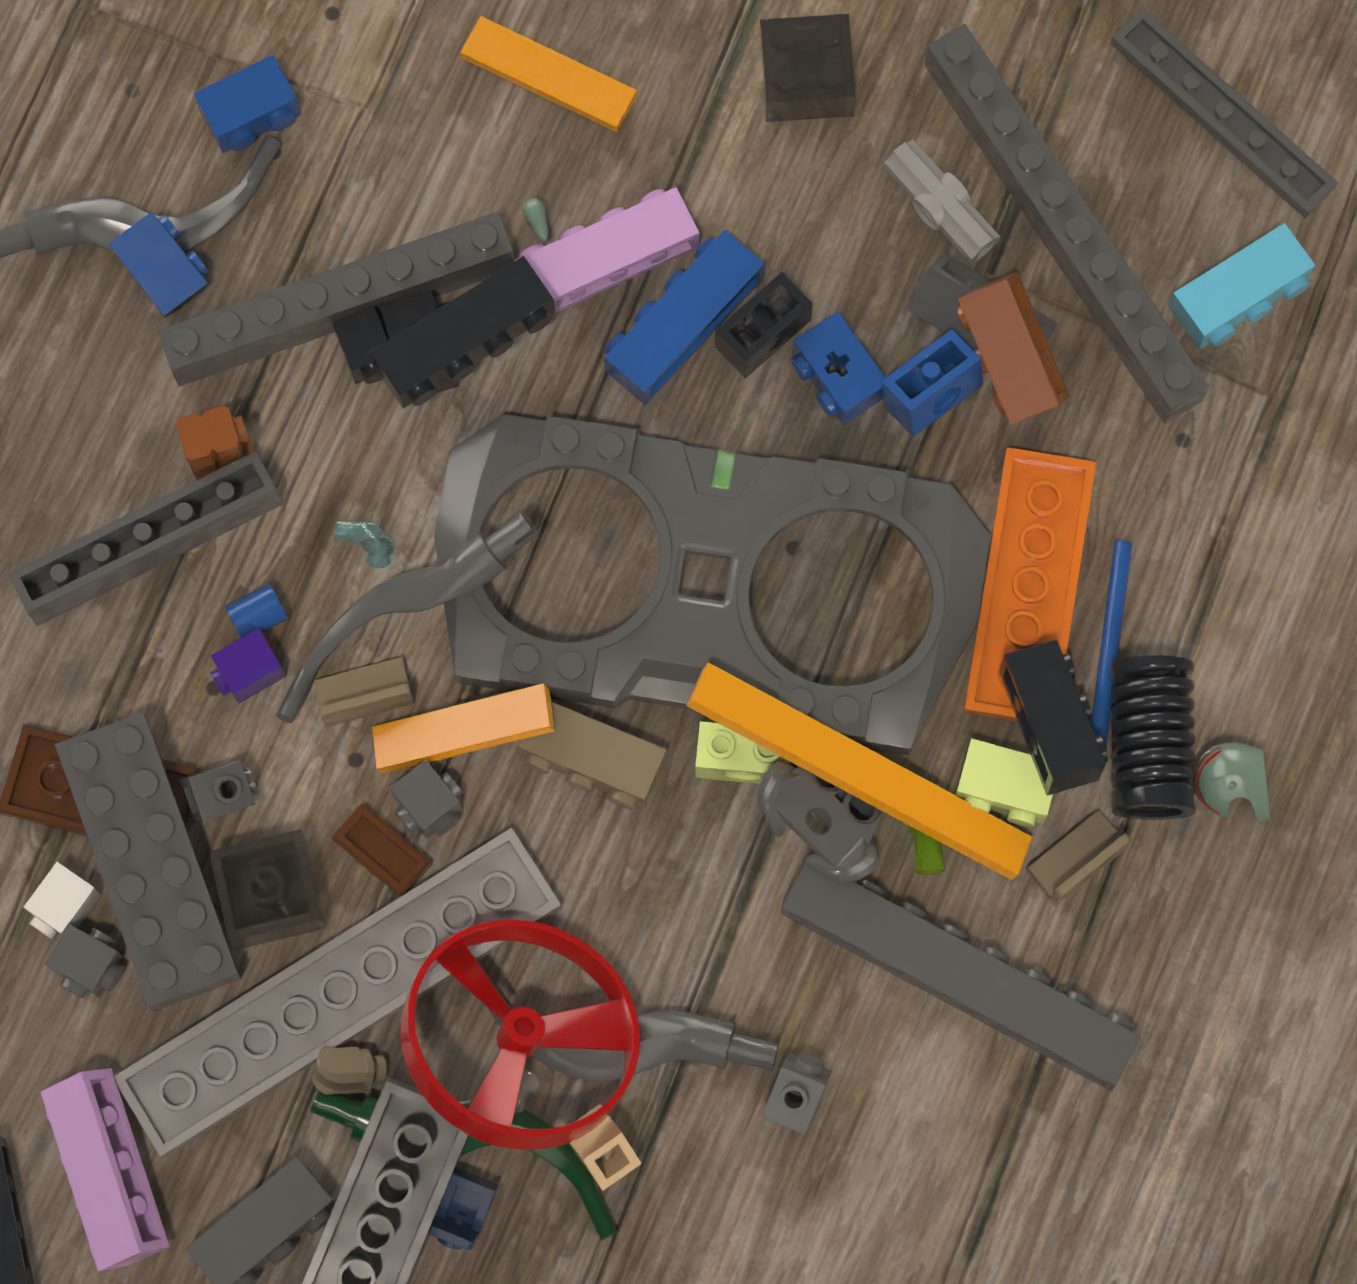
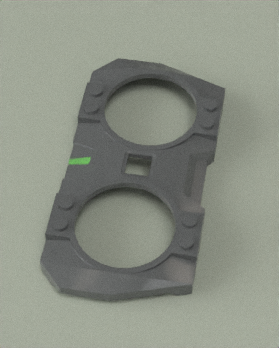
(719, 509)

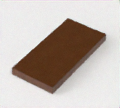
(39, 788)

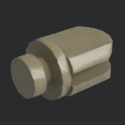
(347, 1070)

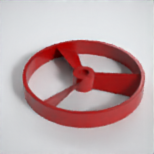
(523, 1030)

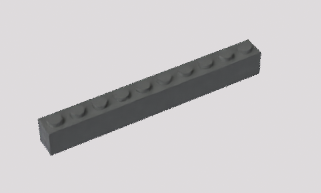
(1065, 224)

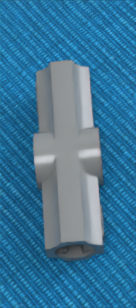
(941, 201)

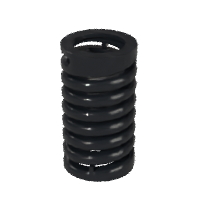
(1163, 735)

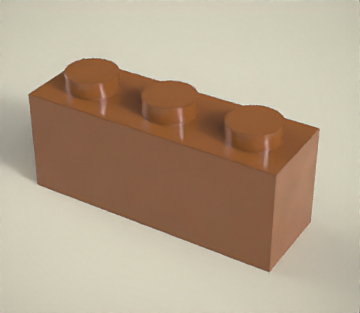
(1012, 348)

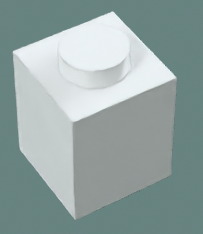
(61, 901)

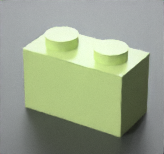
(1003, 783)

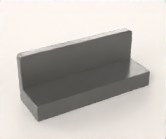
(939, 294)

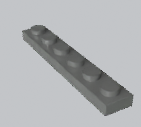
(1224, 113)

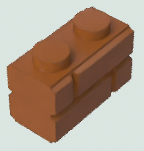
(213, 440)

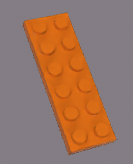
(1029, 568)

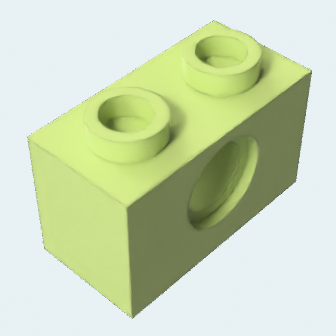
(730, 756)

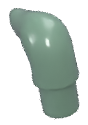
(535, 215)

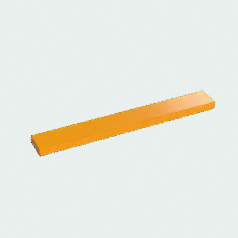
(859, 771)

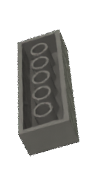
(147, 862)
(388, 1192)

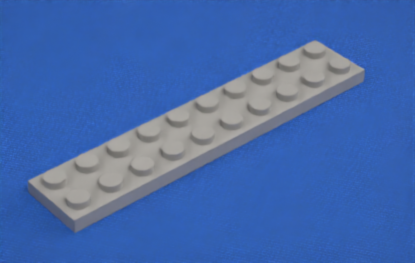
(327, 995)

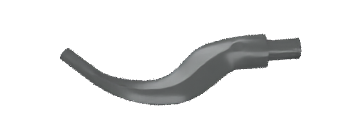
(103, 218)
(415, 591)
(663, 1038)

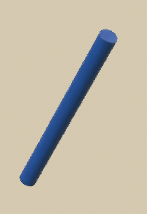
(1111, 637)

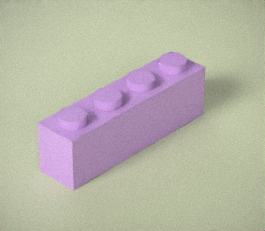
(614, 248)
(104, 1169)

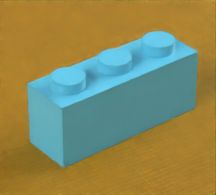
(1242, 287)

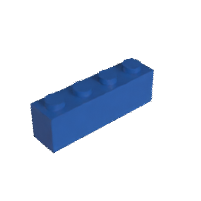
(683, 317)

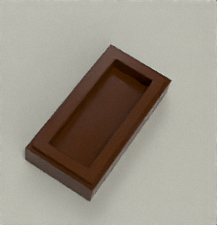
(381, 850)

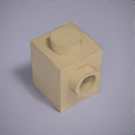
(605, 1152)

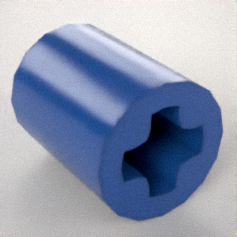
(256, 610)

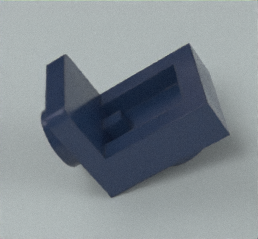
(463, 1210)

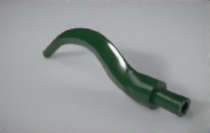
(357, 1115)

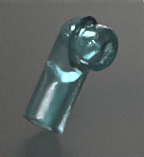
(369, 537)

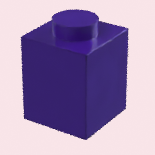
(246, 667)

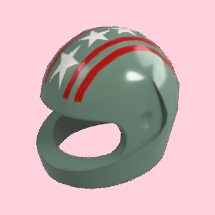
(1231, 773)

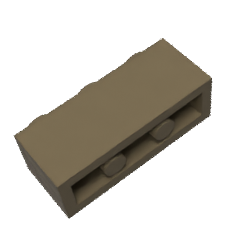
(596, 757)

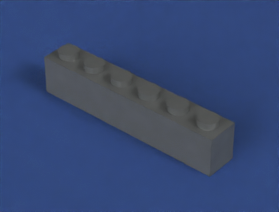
(145, 539)

